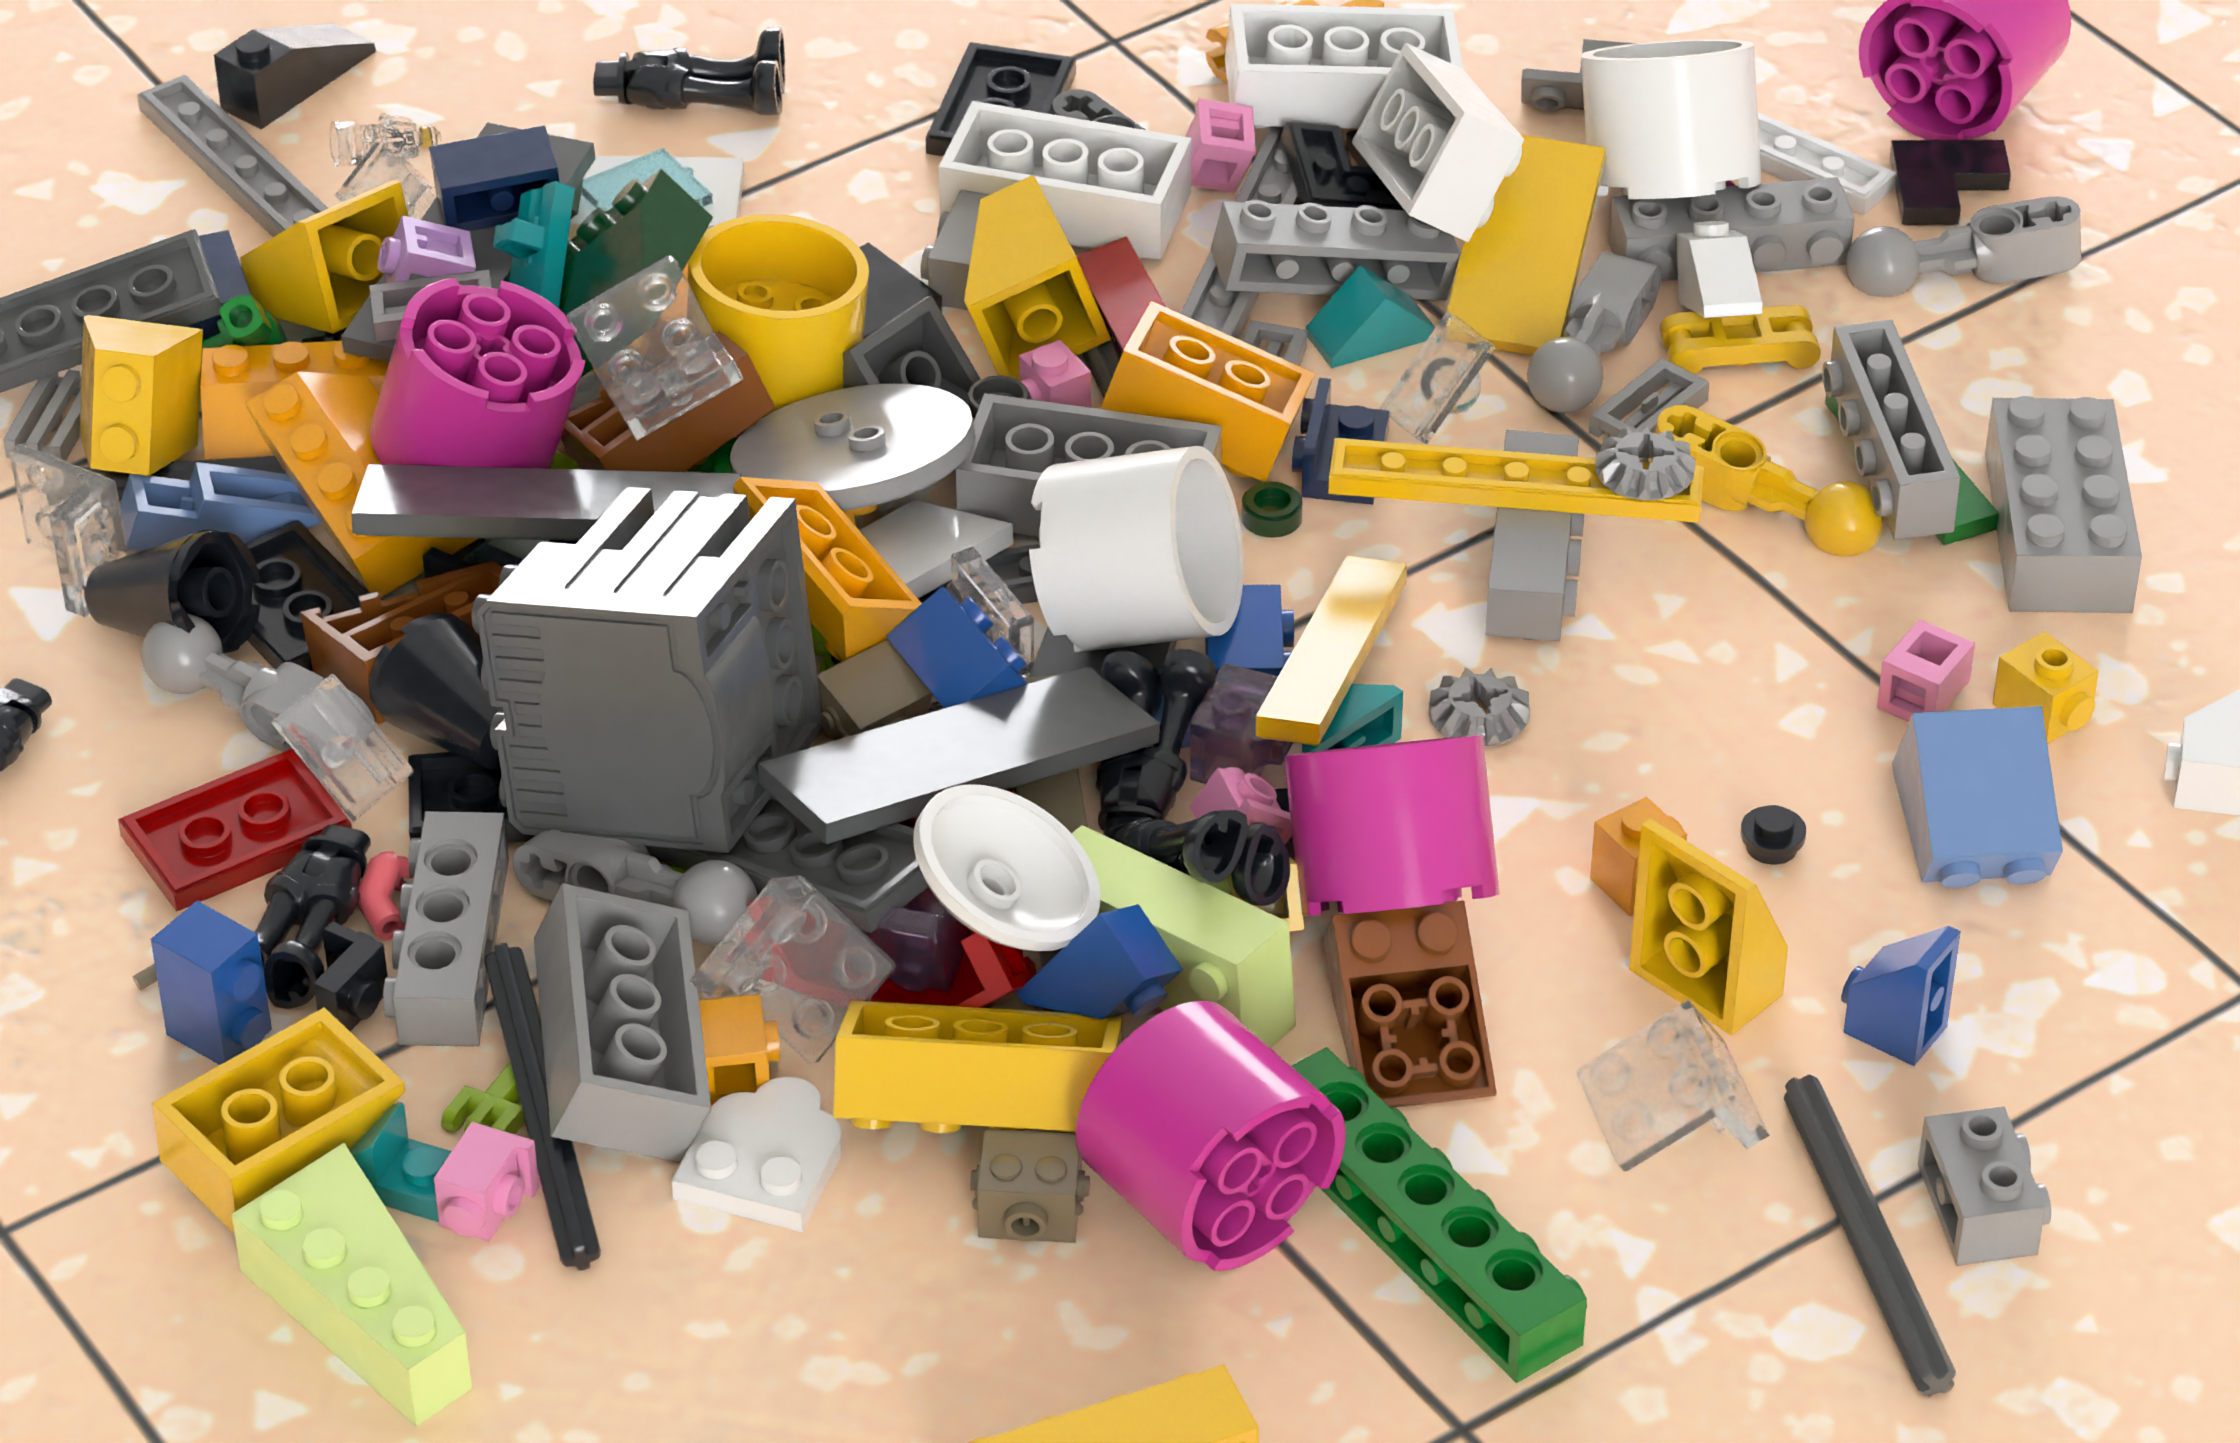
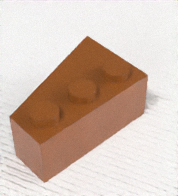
(602, 441)
(352, 639)

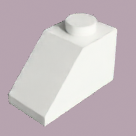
(1716, 272)
(2208, 759)

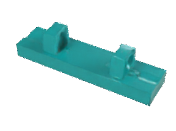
(539, 240)

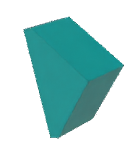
(1367, 320)
(1365, 718)

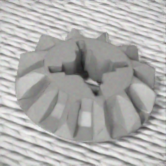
(1623, 473)
(1458, 716)

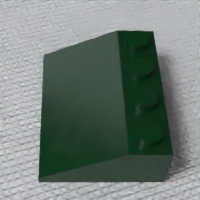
(638, 231)

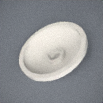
(1006, 868)

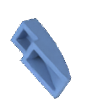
(214, 499)

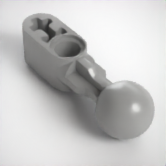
(1997, 246)
(1604, 312)
(195, 660)
(711, 890)

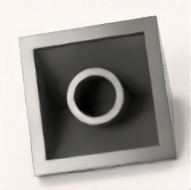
(912, 350)

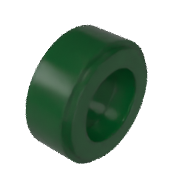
(1271, 509)

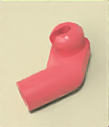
(376, 888)

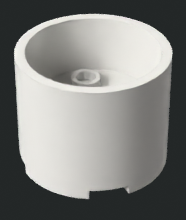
(1673, 116)
(1137, 549)

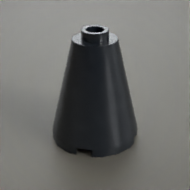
(193, 575)
(436, 689)

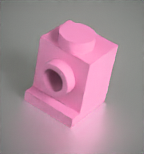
(1221, 144)
(1055, 375)
(1924, 671)
(1245, 793)
(485, 1180)

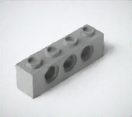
(448, 929)

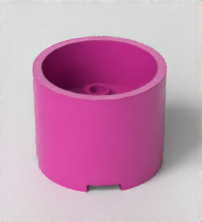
(1960, 62)
(477, 379)
(1392, 825)
(1209, 1134)

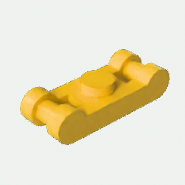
(1738, 340)

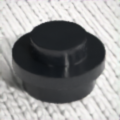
(1773, 834)

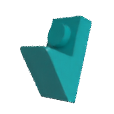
(399, 1166)

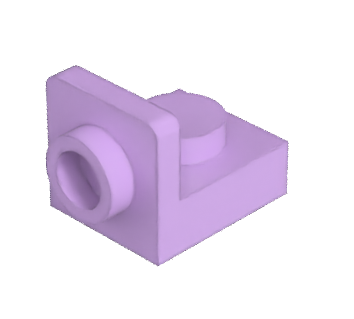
(425, 251)

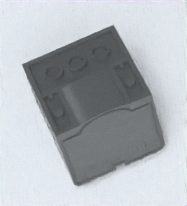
(651, 671)

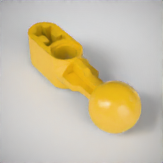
(1740, 473)

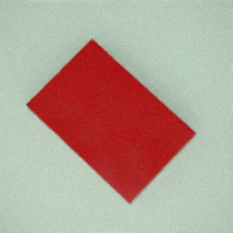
(230, 828)

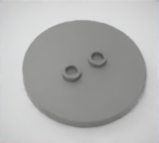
(861, 442)

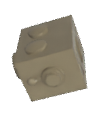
(870, 692)
(1029, 1186)

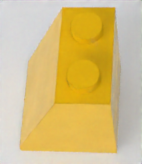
(324, 264)
(1027, 280)
(138, 393)

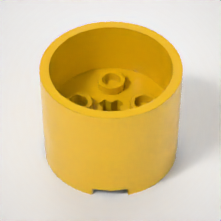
(784, 296)

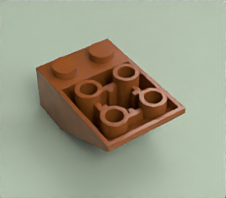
(1410, 1003)

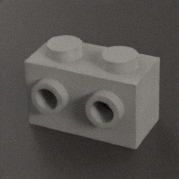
(1983, 1185)

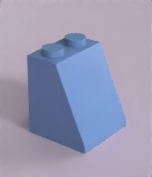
(1979, 795)

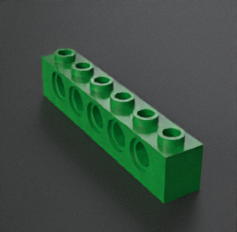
(1446, 1231)

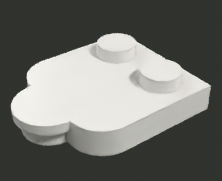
(762, 1155)

